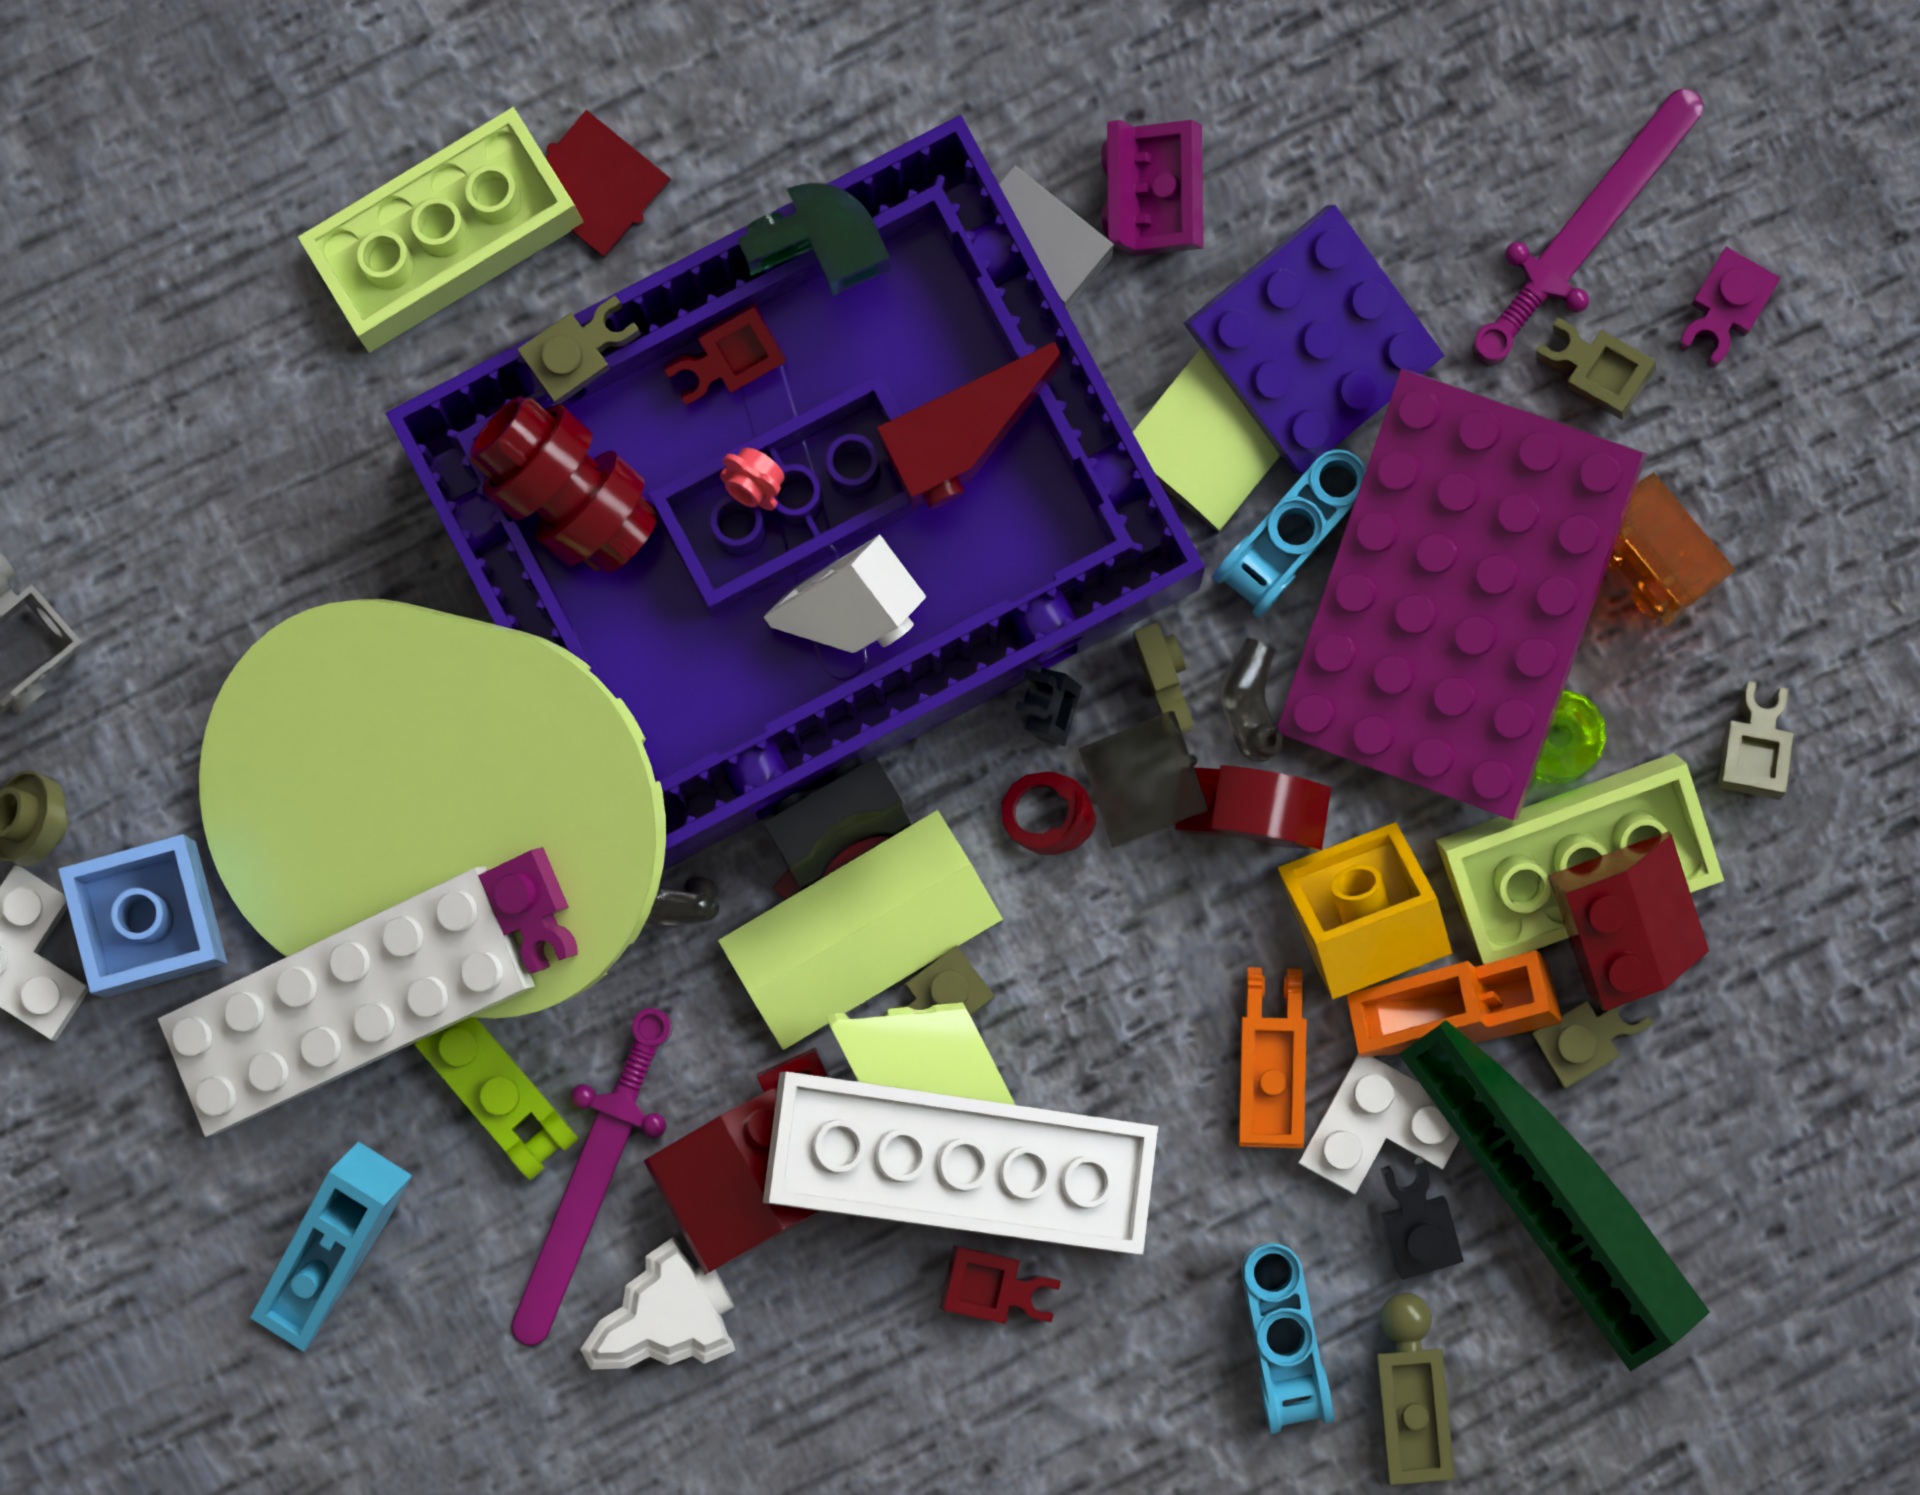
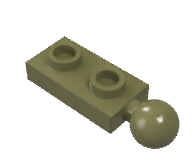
(1413, 1396)

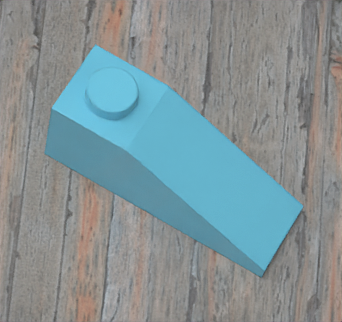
(330, 1244)

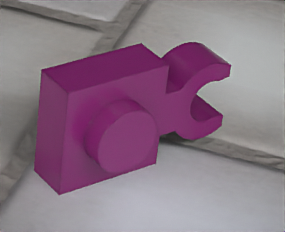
(1731, 299)
(525, 900)

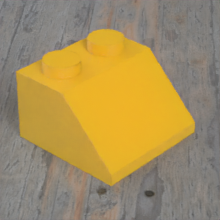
(1365, 910)

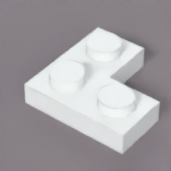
(29, 983)
(1366, 1110)

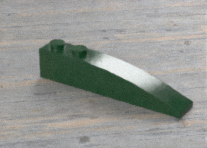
(1560, 1198)

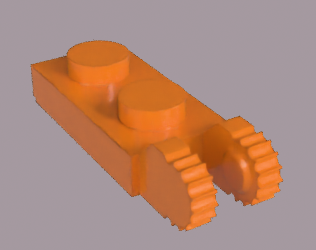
(1272, 1067)

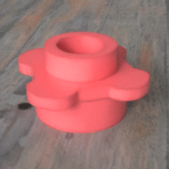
(752, 478)

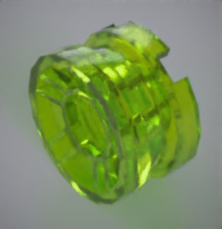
(1585, 748)

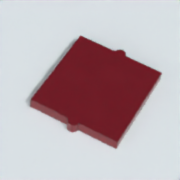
(605, 181)

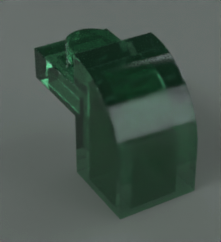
(827, 224)

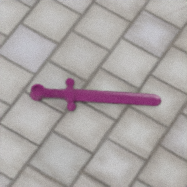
(1589, 224)
(591, 1177)

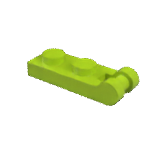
(497, 1092)

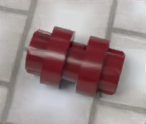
(542, 466)

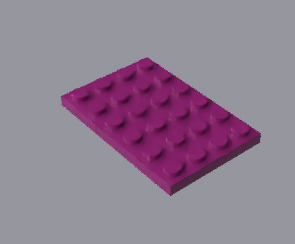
(1460, 593)

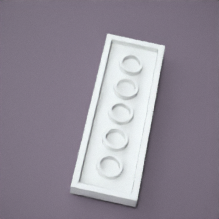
(344, 1003)
(960, 1163)

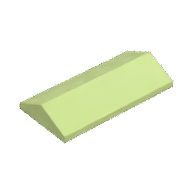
(860, 929)

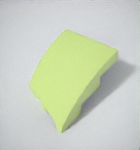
(921, 1051)

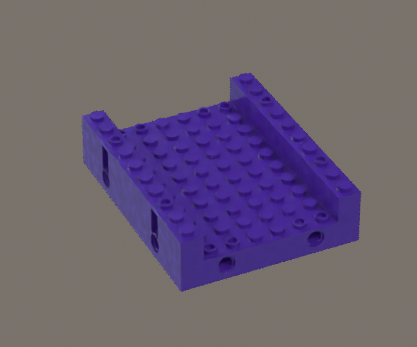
(1025, 569)

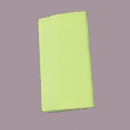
(441, 230)
(1205, 444)
(1505, 864)

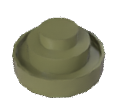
(31, 818)

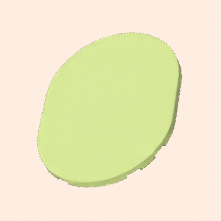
(414, 744)

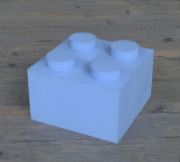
(142, 916)

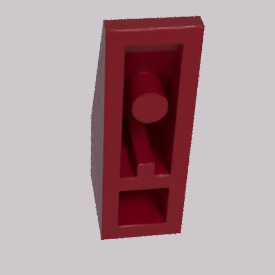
(955, 434)

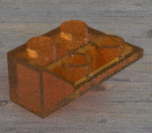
(1665, 554)

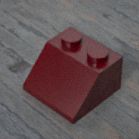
(1630, 920)
(718, 1184)

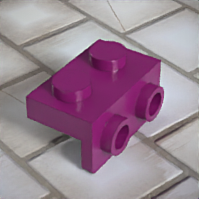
(1153, 187)

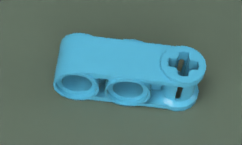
(1275, 560)
(1291, 1373)

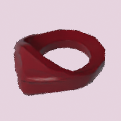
(1076, 827)

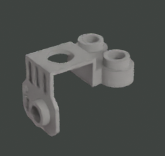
(31, 689)

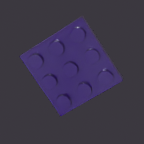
(1313, 338)

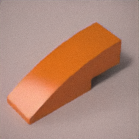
(1478, 1001)

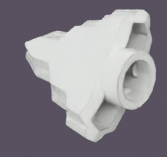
(664, 1315)

